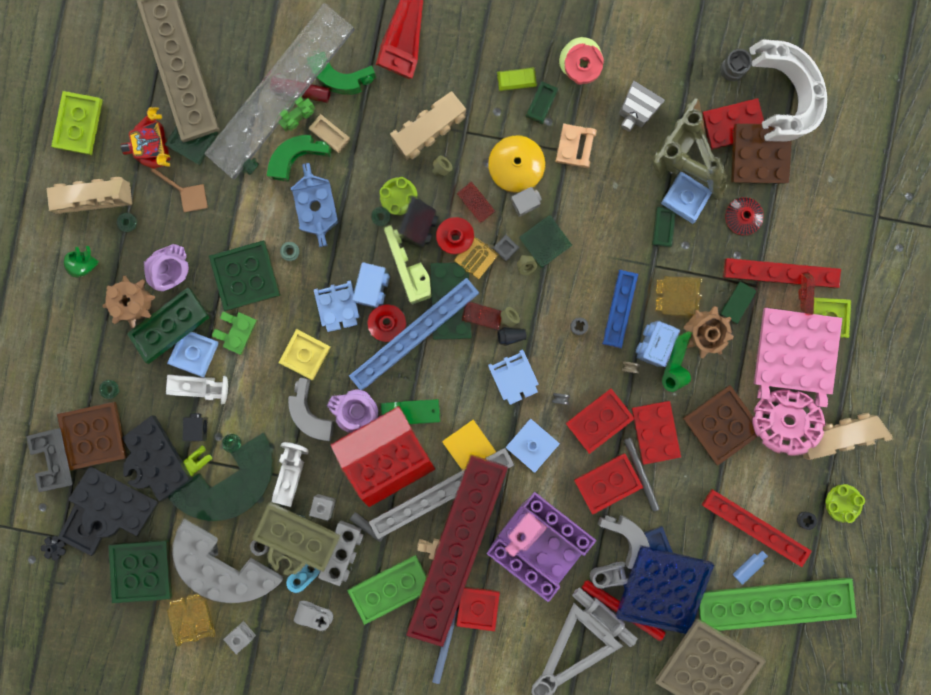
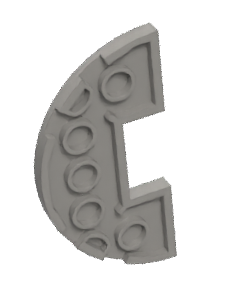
(213, 577)

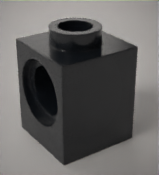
(195, 427)

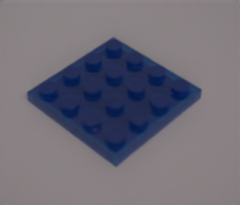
(664, 589)

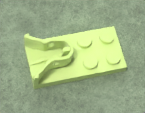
(415, 288)

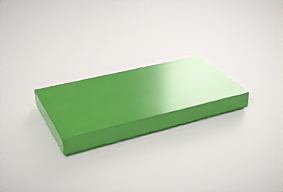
(388, 589)

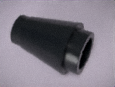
(510, 335)

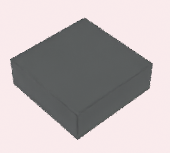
(505, 248)

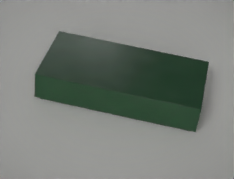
(541, 102)
(663, 227)
(738, 302)

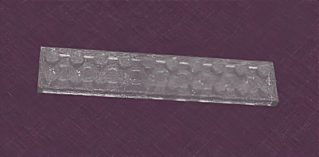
(279, 90)

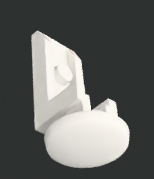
(197, 387)
(289, 473)

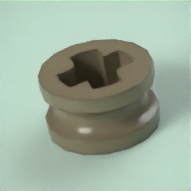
(630, 367)

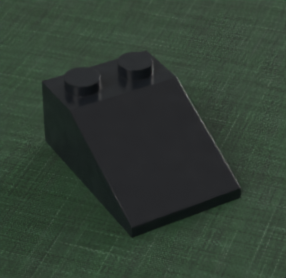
(418, 223)

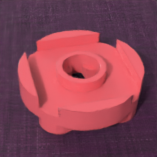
(586, 53)

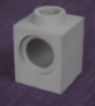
(526, 201)
(322, 507)
(239, 637)

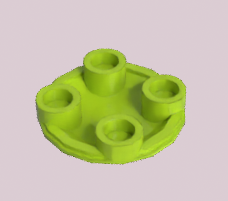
(396, 195)
(844, 503)

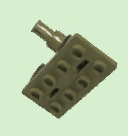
(678, 144)

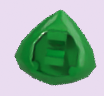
(78, 263)

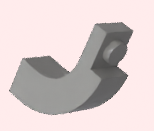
(302, 416)
(630, 530)

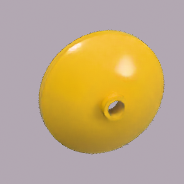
(514, 176)

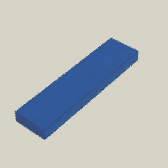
(620, 309)

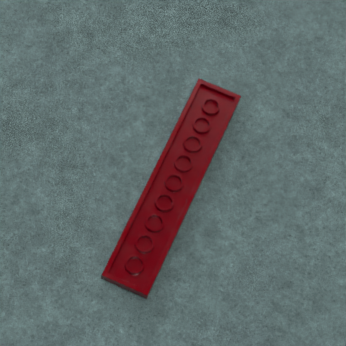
(456, 550)

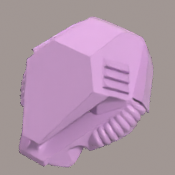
(166, 267)
(353, 410)

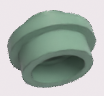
(283, 251)

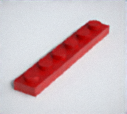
(780, 272)
(756, 528)

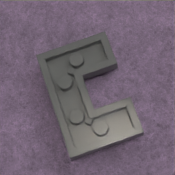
(58, 469)

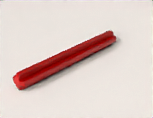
(613, 603)

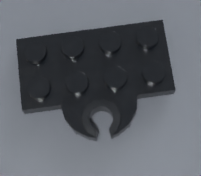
(154, 460)
(111, 504)

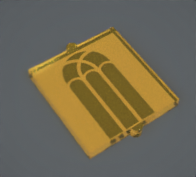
(477, 258)

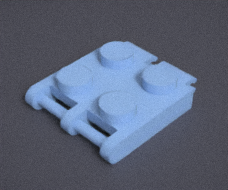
(337, 306)
(514, 378)

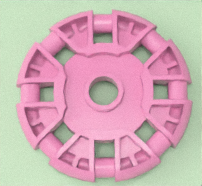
(781, 430)

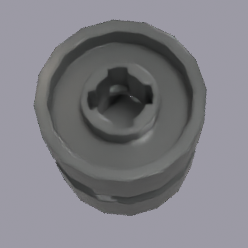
(736, 65)

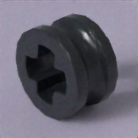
(809, 526)

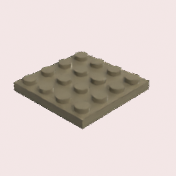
(709, 664)

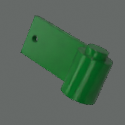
(676, 375)
(416, 411)

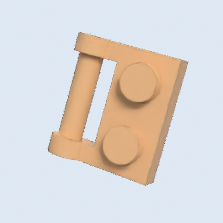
(569, 145)

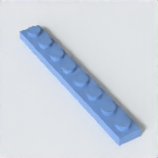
(414, 334)

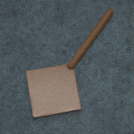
(192, 197)

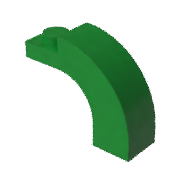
(345, 83)
(289, 151)

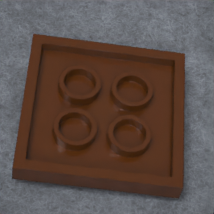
(758, 159)
(722, 425)
(92, 435)

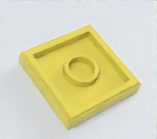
(304, 354)

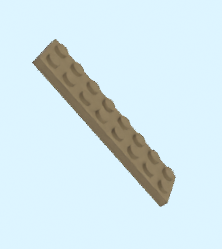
(178, 68)

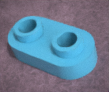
(305, 576)

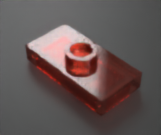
(476, 202)
(806, 293)
(482, 315)

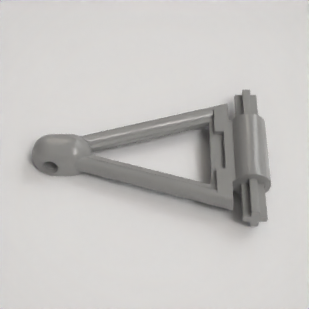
(599, 621)

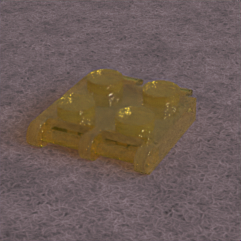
(678, 295)
(190, 619)

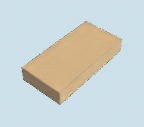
(329, 133)

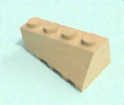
(428, 126)
(89, 196)
(848, 434)

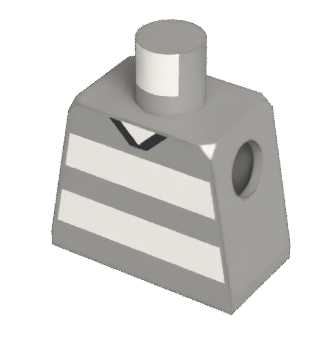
(639, 106)

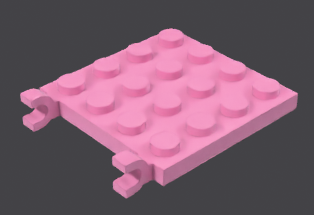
(797, 353)

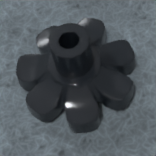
(53, 548)

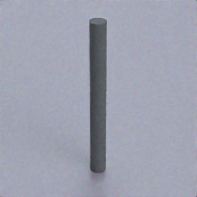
(641, 474)

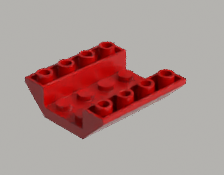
(382, 457)

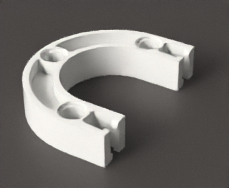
(808, 84)

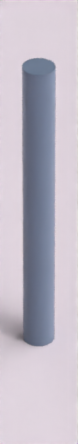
(443, 653)

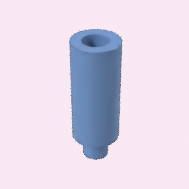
(750, 567)

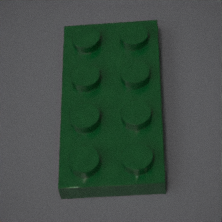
(443, 280)
(168, 325)

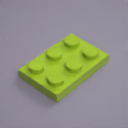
(77, 123)

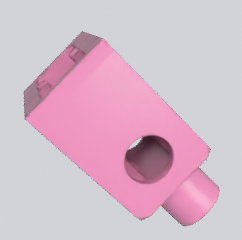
(531, 528)

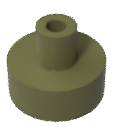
(441, 166)
(526, 265)
(509, 317)

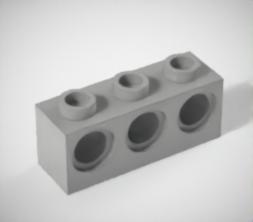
(338, 562)

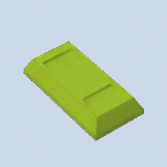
(516, 79)

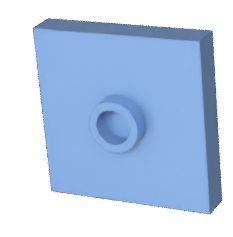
(686, 197)
(193, 354)
(532, 445)

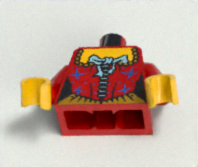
(148, 142)

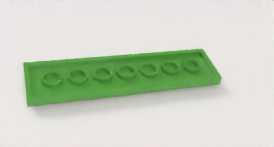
(778, 604)

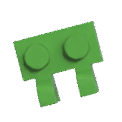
(303, 110)
(239, 333)

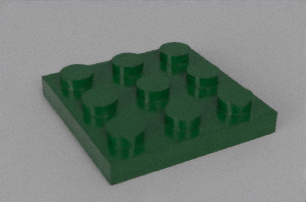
(244, 275)
(140, 571)

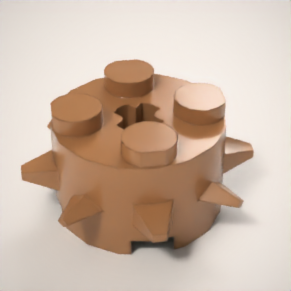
(135, 309)
(716, 327)

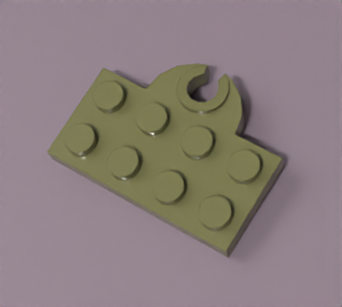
(295, 540)

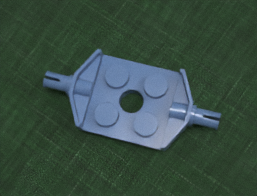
(305, 193)

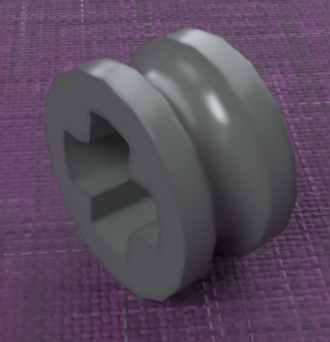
(573, 324)
(561, 398)

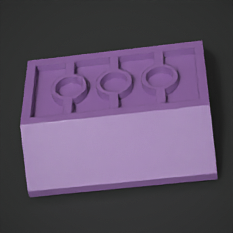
(550, 555)

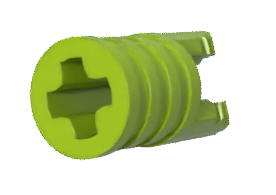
(193, 464)

